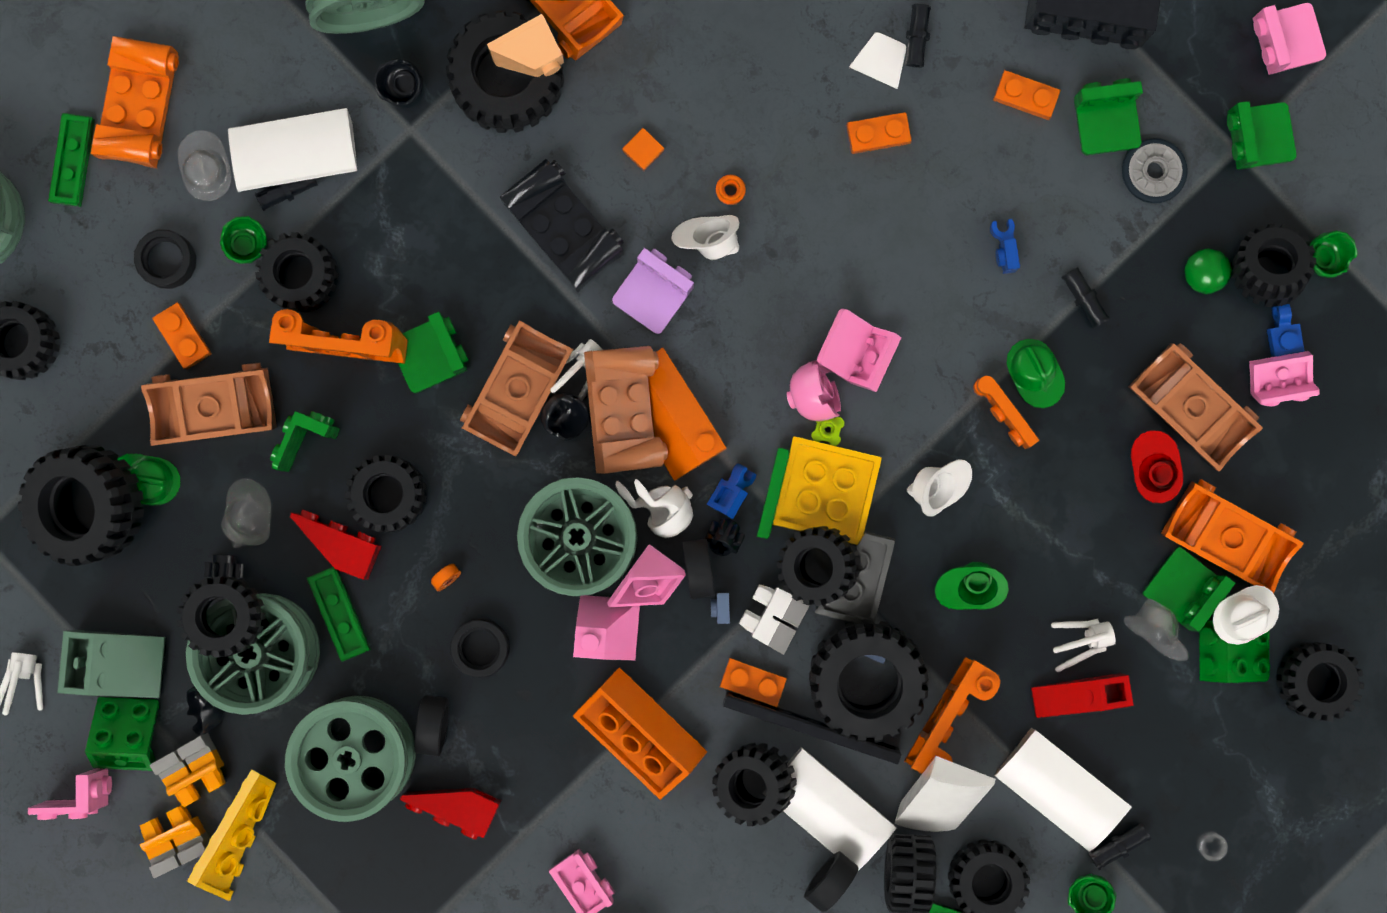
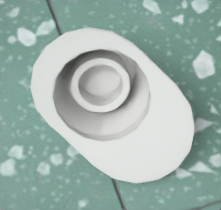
(709, 235)
(940, 487)
(1246, 615)

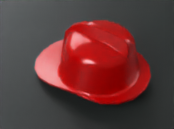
(1157, 466)

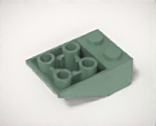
(111, 664)

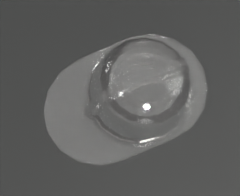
(204, 165)
(246, 514)
(1159, 628)

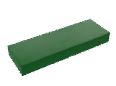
(71, 160)
(773, 493)
(338, 614)

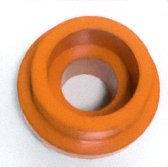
(732, 180)

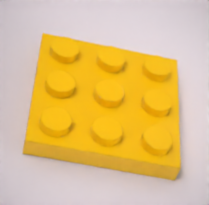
(827, 488)

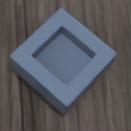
(720, 608)

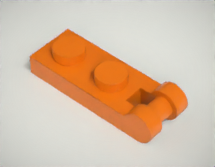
(1005, 411)

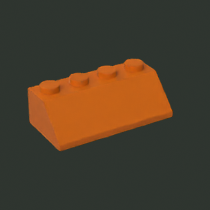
(640, 734)

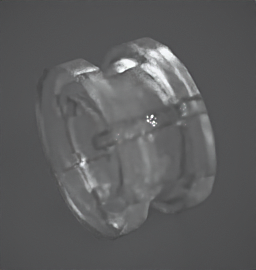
(1209, 836)

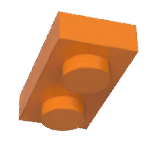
(1026, 95)
(878, 133)
(181, 336)
(753, 682)

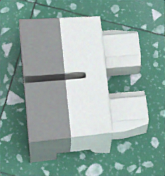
(768, 629)

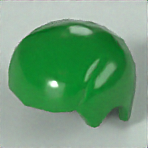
(243, 240)
(1333, 253)
(1207, 271)
(1092, 895)

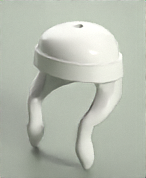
(668, 507)

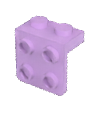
(653, 291)

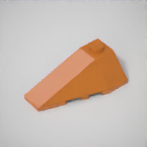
(680, 420)

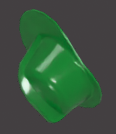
(1036, 373)
(156, 478)
(972, 587)

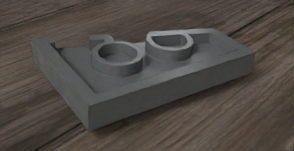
(865, 596)

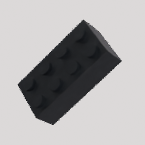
(1102, 21)

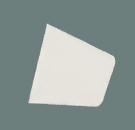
(881, 59)

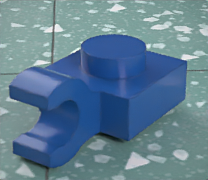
(1007, 253)
(1285, 337)
(730, 494)

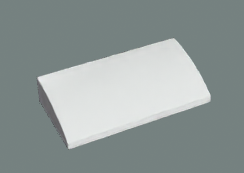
(292, 149)
(1062, 790)
(942, 797)
(835, 811)

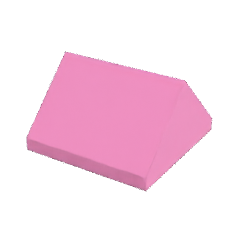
(648, 581)

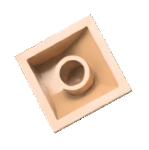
(528, 49)

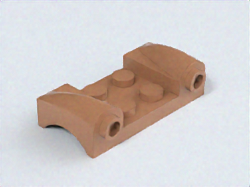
(516, 388)
(209, 405)
(1195, 406)
(623, 409)

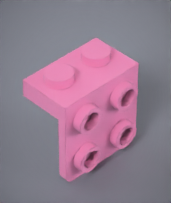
(1288, 37)
(858, 350)
(91, 795)

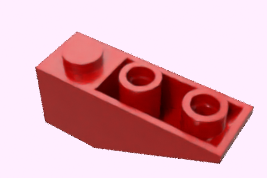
(342, 550)
(1082, 695)
(461, 807)

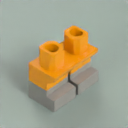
(188, 765)
(175, 846)

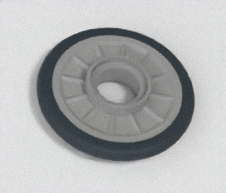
(1172, 164)

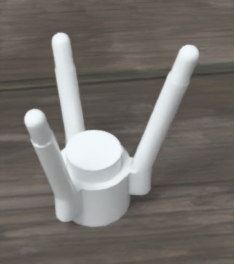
(578, 353)
(1097, 636)
(21, 667)

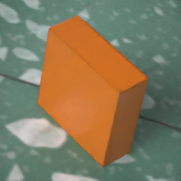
(643, 149)

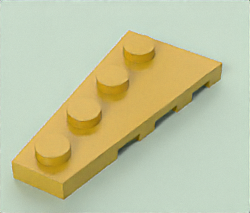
(226, 846)

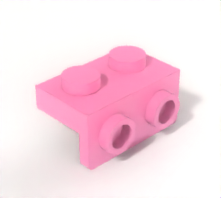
(1282, 379)
(581, 883)

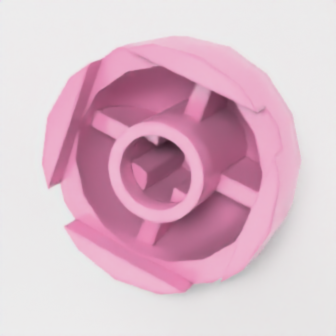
(813, 393)

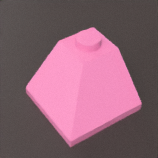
(605, 630)

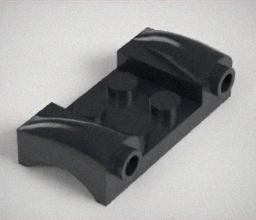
(562, 224)

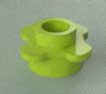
(832, 436)

